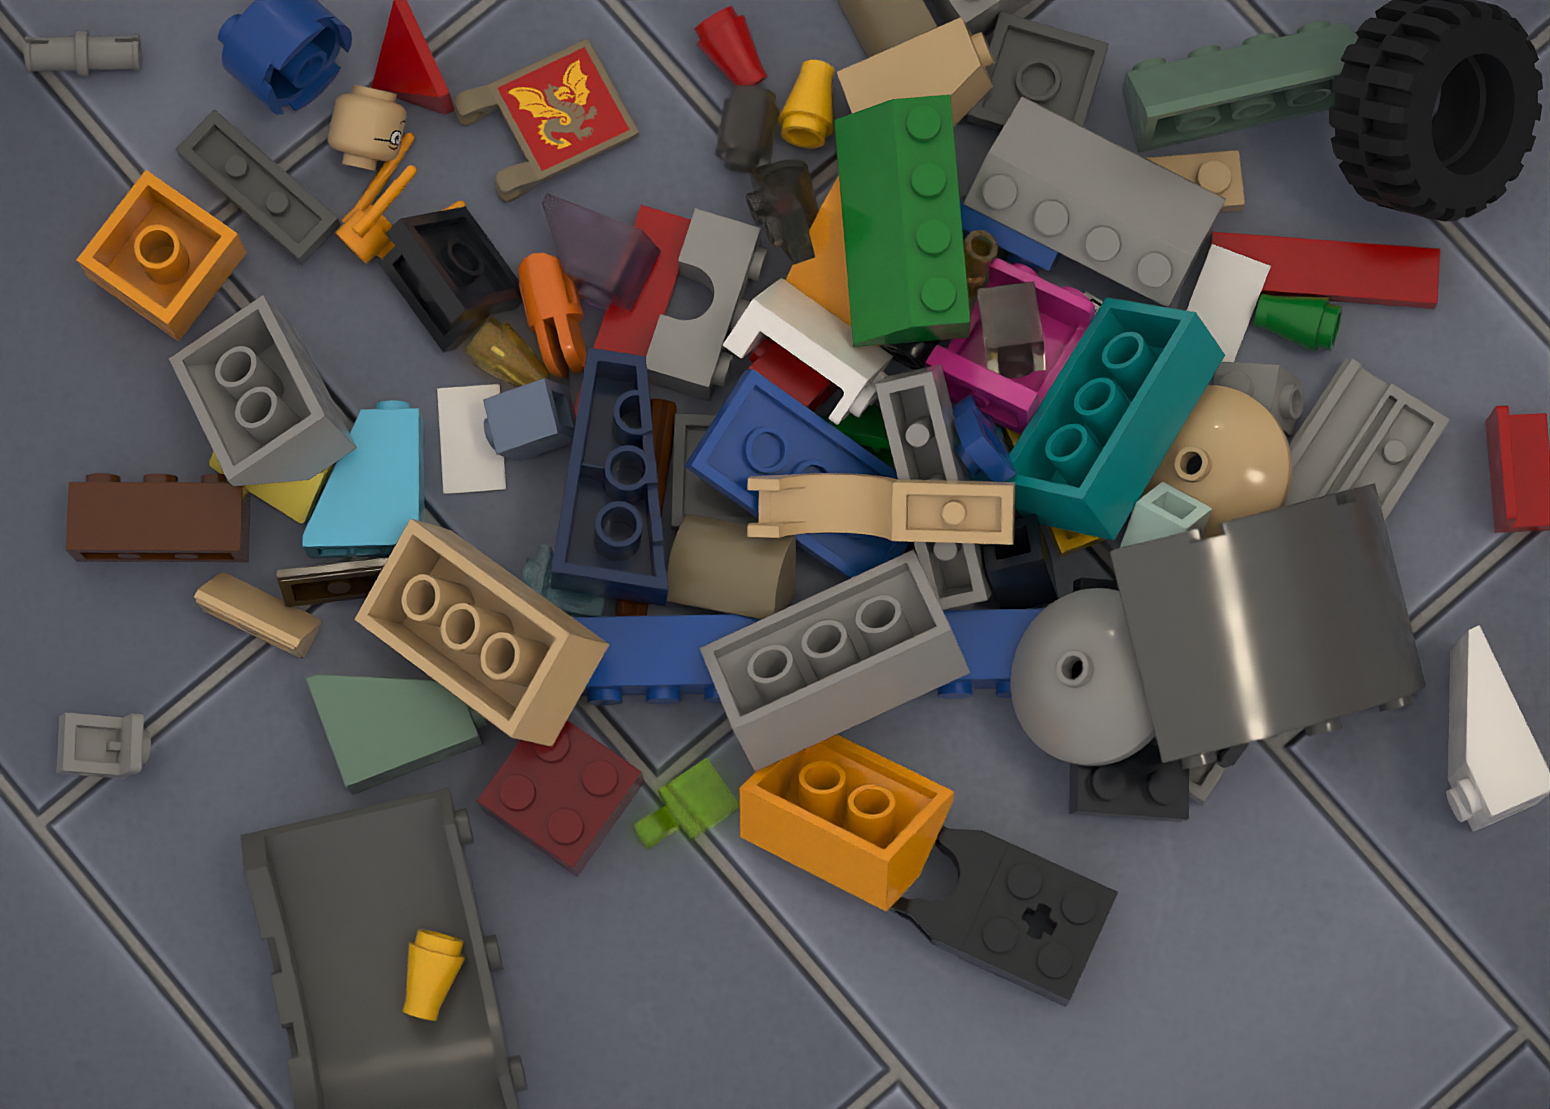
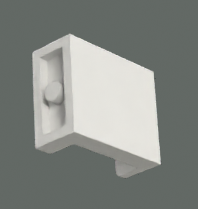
(814, 338)

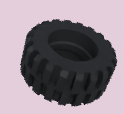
(1390, 96)

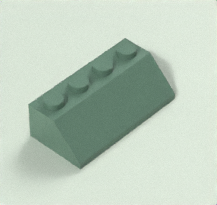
(1236, 86)

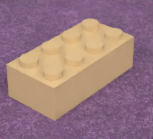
(481, 633)

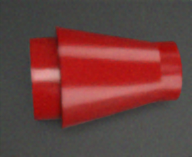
(730, 47)

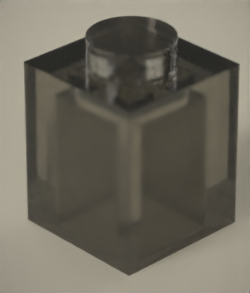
(1011, 329)

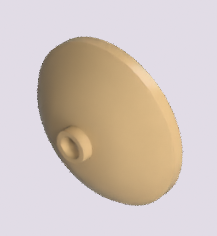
(1242, 457)

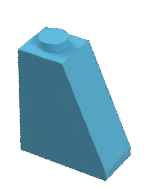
(372, 487)

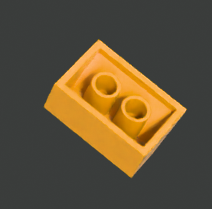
(846, 817)

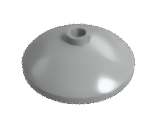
(1102, 711)

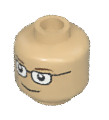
(366, 127)

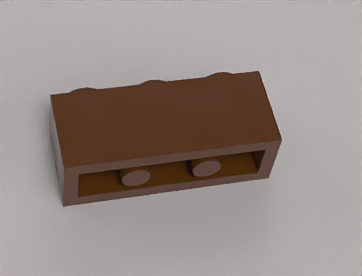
(158, 519)

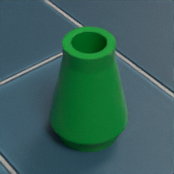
(1302, 320)

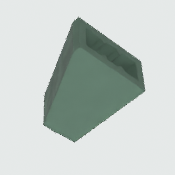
(391, 725)

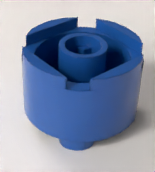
(284, 50)

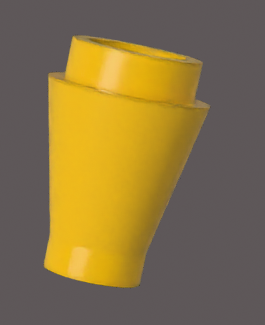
(809, 108)
(431, 971)

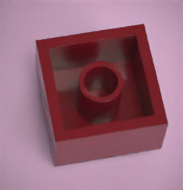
(562, 795)

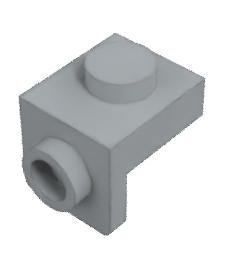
(1267, 384)
(102, 745)

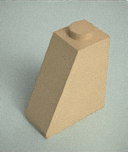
(929, 65)

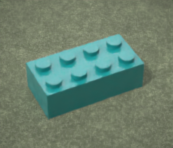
(1112, 416)

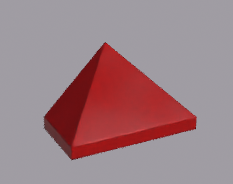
(408, 64)

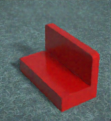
(1519, 470)

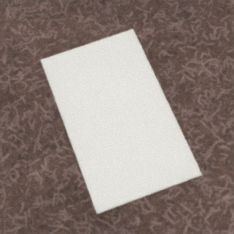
(1228, 296)
(466, 455)

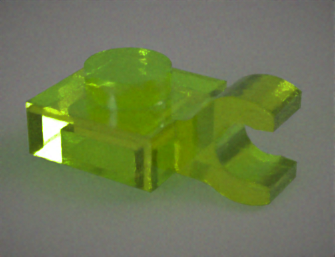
(692, 802)

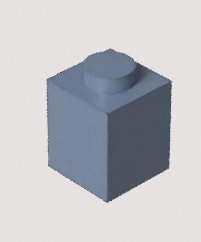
(530, 420)

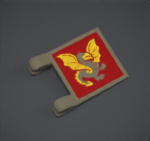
(557, 113)

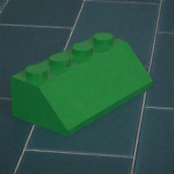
(902, 222)

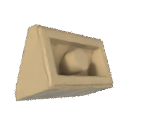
(258, 614)

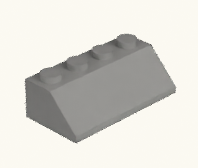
(1094, 201)
(834, 660)

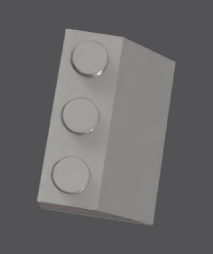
(261, 399)

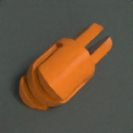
(553, 313)

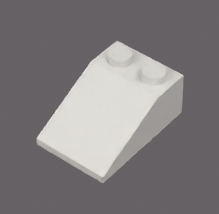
(1490, 748)

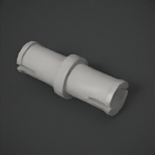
(82, 53)

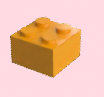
(162, 255)

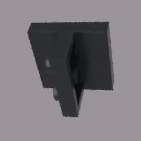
(449, 274)

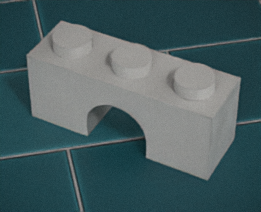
(723, 258)

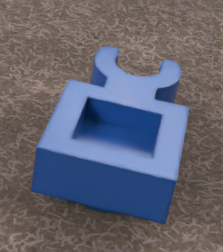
(979, 444)

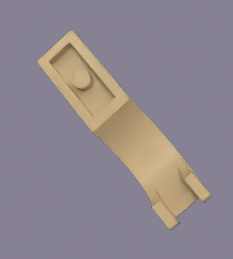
(884, 508)

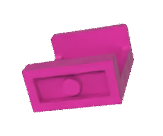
(1013, 401)

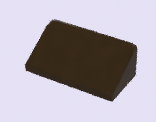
(329, 581)

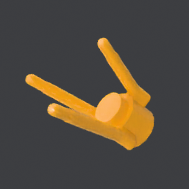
(364, 226)

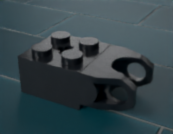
(986, 909)

